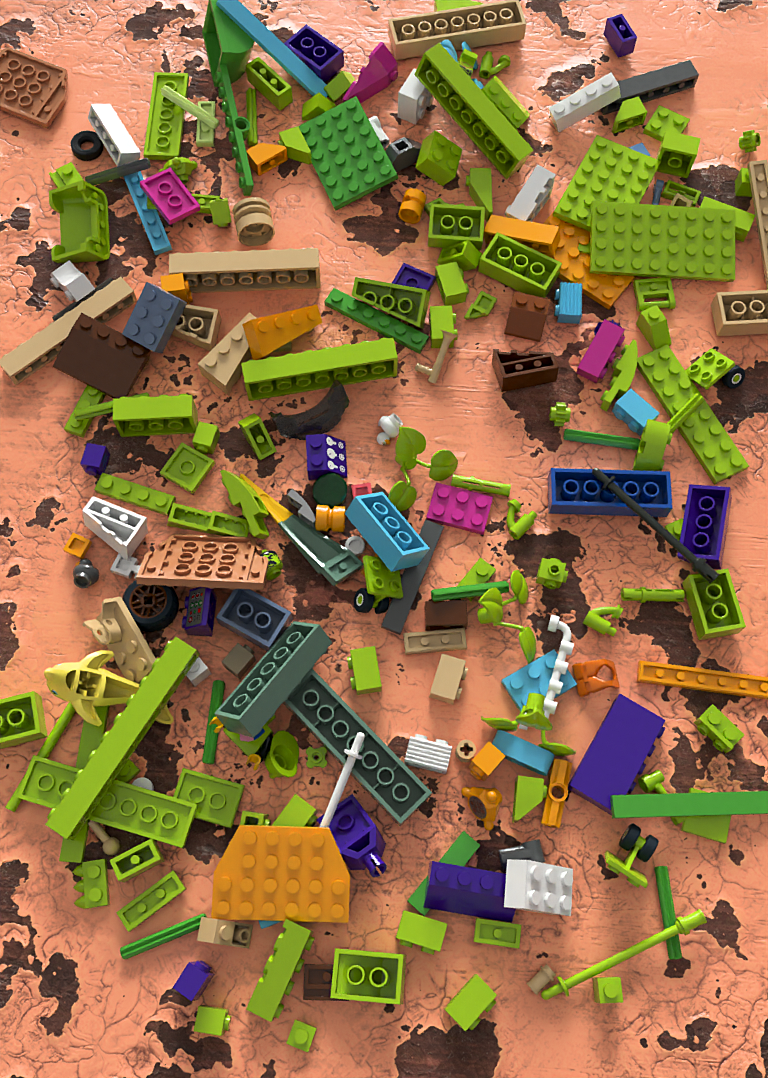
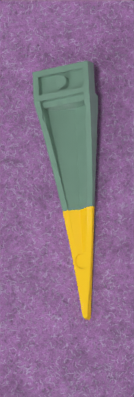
(322, 553)

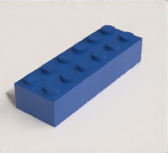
(581, 492)

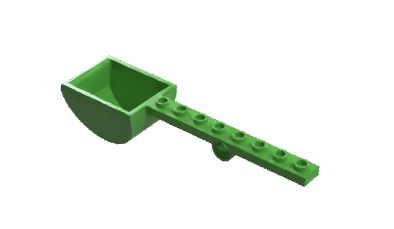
(228, 53)

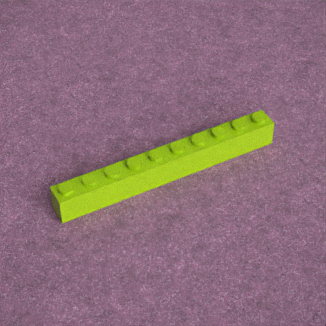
(122, 739)

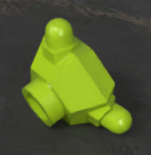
(182, 167)

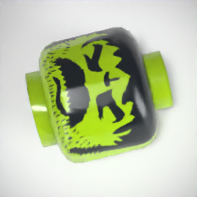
(274, 562)

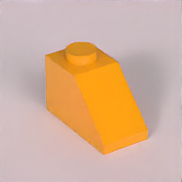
(266, 157)

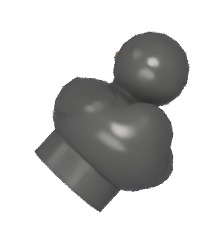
(85, 573)

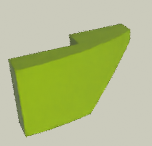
(482, 306)

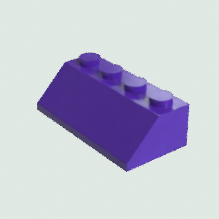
(706, 523)
(467, 891)

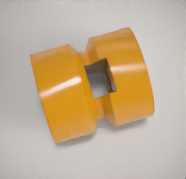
(412, 206)
(330, 518)

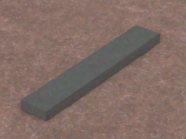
(411, 581)

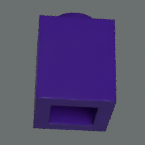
(95, 459)

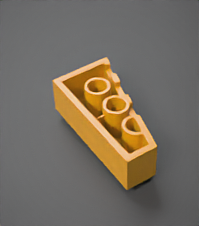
(276, 330)

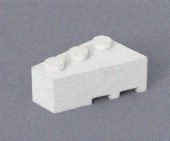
(532, 196)

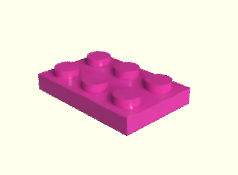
(170, 196)
(459, 508)

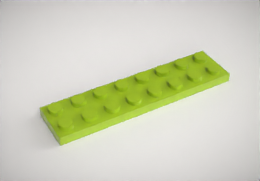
(702, 428)
(121, 807)

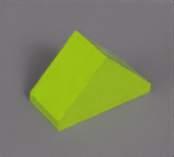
(339, 86)
(316, 106)

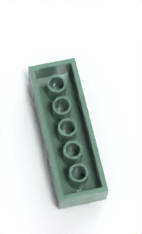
(273, 678)

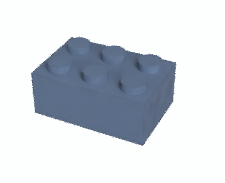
(154, 318)
(254, 618)

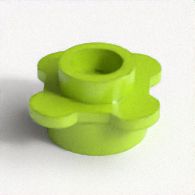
(312, 762)

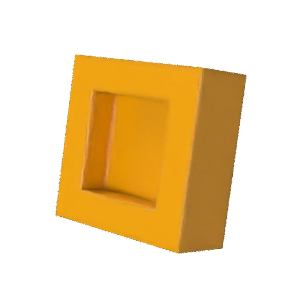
(77, 546)

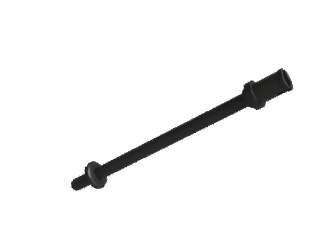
(697, 563)

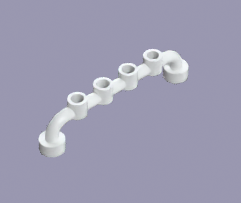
(560, 666)

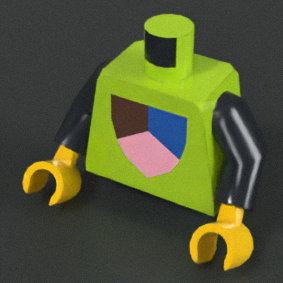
(254, 748)

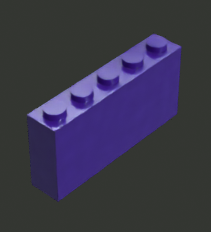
(617, 753)

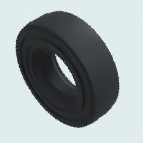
(89, 154)

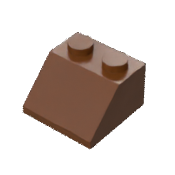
(527, 316)

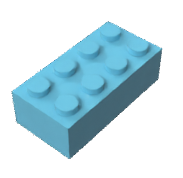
(386, 531)

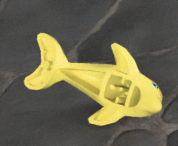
(90, 686)

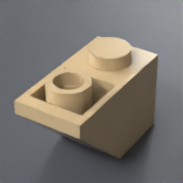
(225, 932)

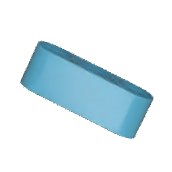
(523, 752)

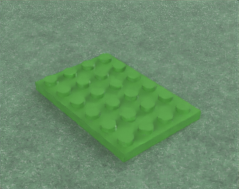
(347, 153)

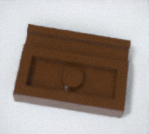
(318, 982)

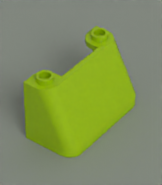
(82, 223)

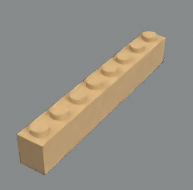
(47, 343)

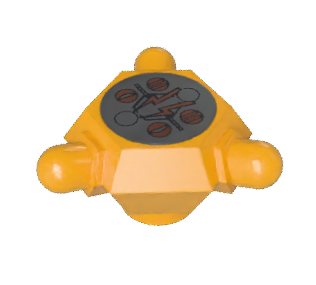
(483, 803)

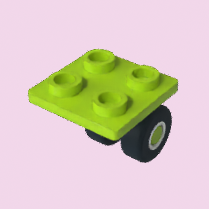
(712, 367)
(380, 585)
(640, 847)

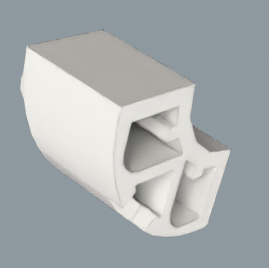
(71, 281)

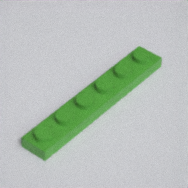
(376, 320)

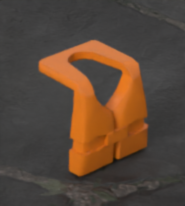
(587, 677)

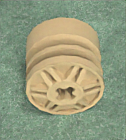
(253, 221)

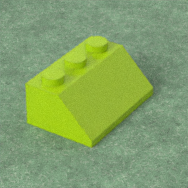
(505, 102)

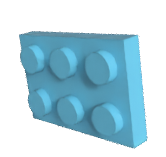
(535, 679)

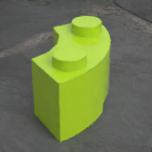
(652, 446)

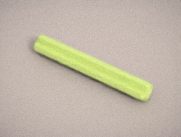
(189, 107)

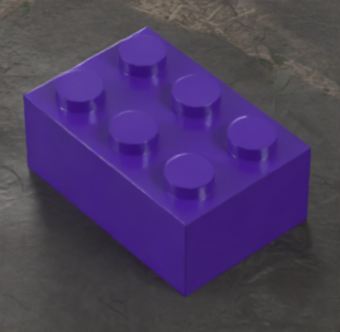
(316, 52)

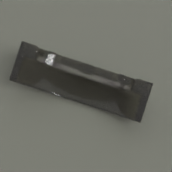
(315, 420)

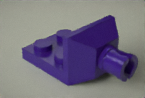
(357, 837)

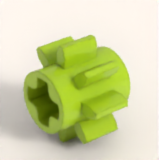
(749, 141)
(559, 414)

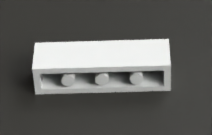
(585, 102)
(113, 134)

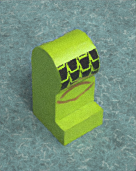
(467, 60)

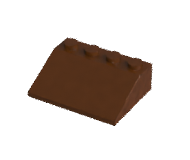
(101, 357)

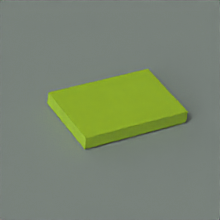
(216, 797)

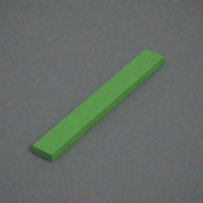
(689, 804)

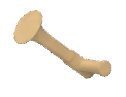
(435, 371)

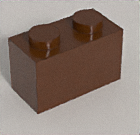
(445, 614)

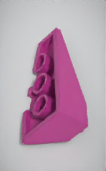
(376, 76)

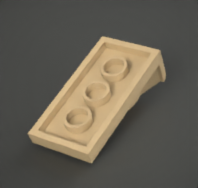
(123, 638)

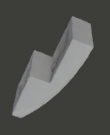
(305, 512)

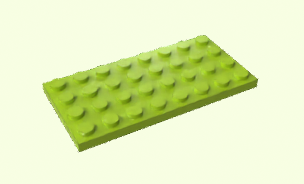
(662, 241)

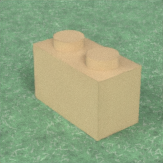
(447, 679)

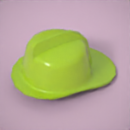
(283, 755)

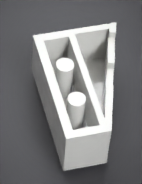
(115, 525)

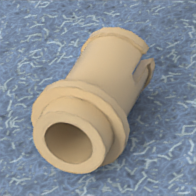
(541, 979)

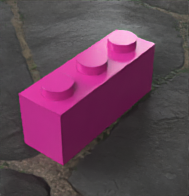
(601, 351)

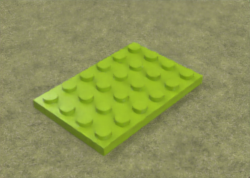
(605, 174)

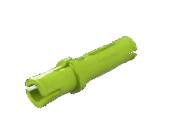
(457, 481)
(642, 595)

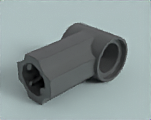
(526, 851)

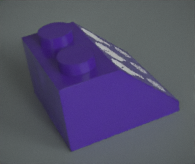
(325, 456)

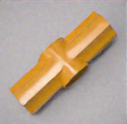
(554, 807)

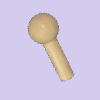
(110, 844)

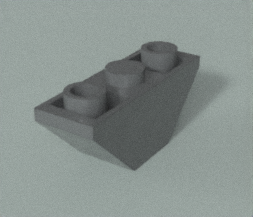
(403, 153)

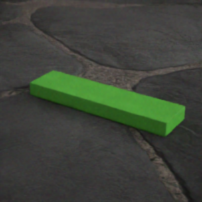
(457, 854)

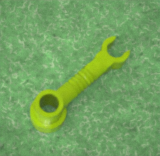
(653, 781)

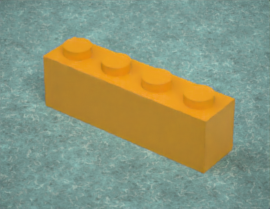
(532, 234)

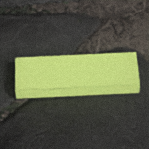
(205, 134)

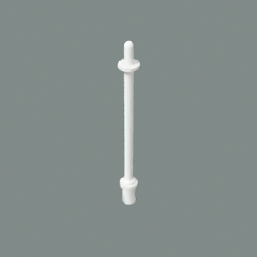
(352, 756)

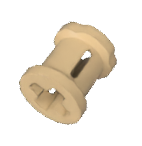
(470, 747)

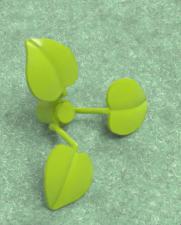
(408, 445)
(493, 612)
(534, 718)

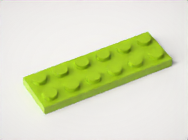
(165, 118)

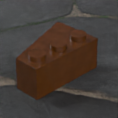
(524, 369)

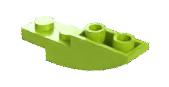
(623, 375)
(245, 497)

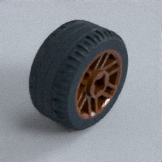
(151, 606)

